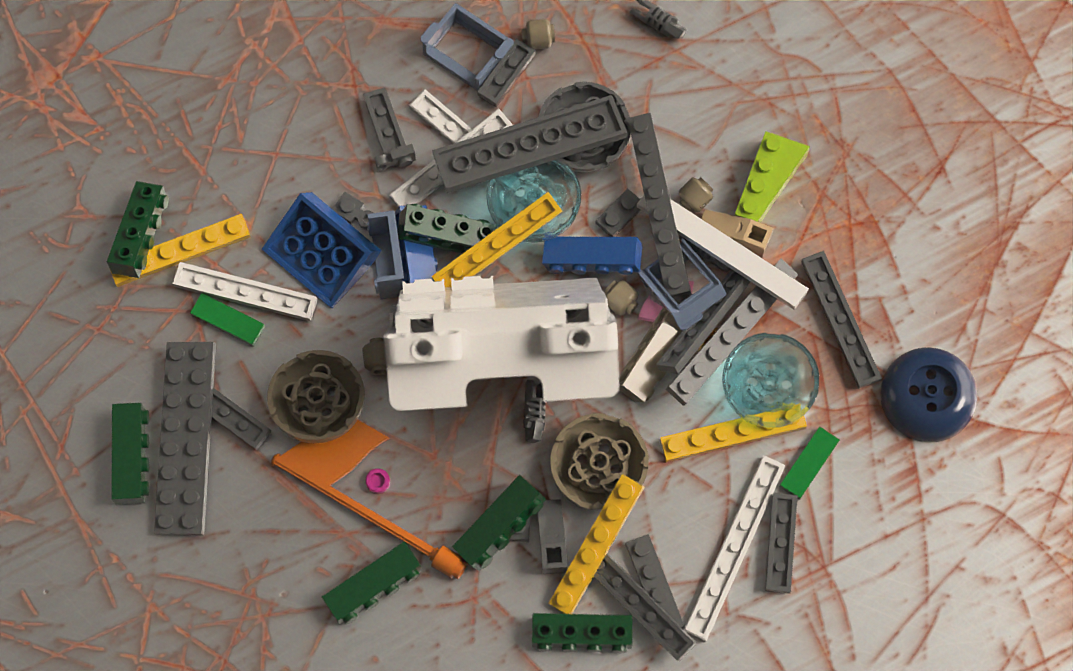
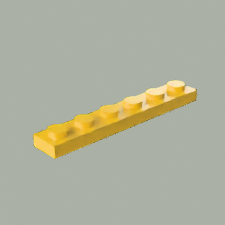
(500, 240)
(191, 246)
(725, 435)
(596, 544)

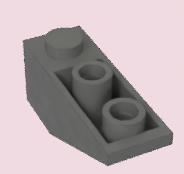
(552, 537)

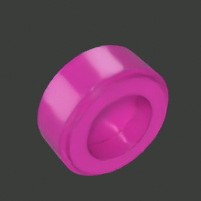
(377, 481)

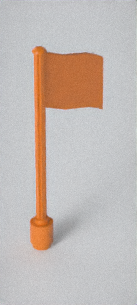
(328, 462)

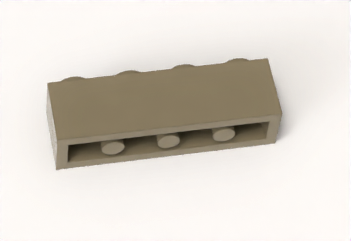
(642, 370)

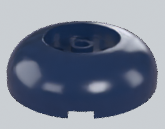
(909, 411)

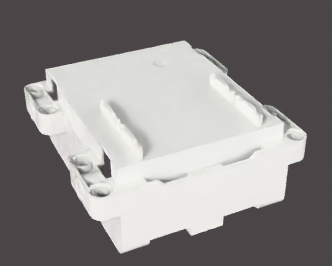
(499, 332)

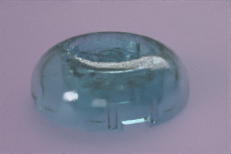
(555, 176)
(792, 364)

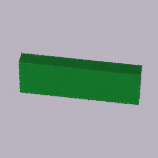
(227, 319)
(809, 463)

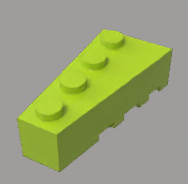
(771, 171)

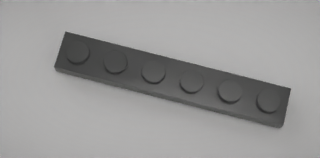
(841, 320)
(691, 339)
(644, 608)

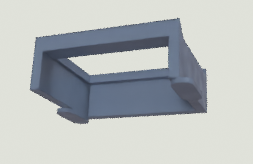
(476, 26)
(388, 263)
(691, 309)

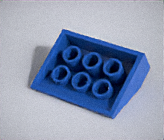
(320, 248)

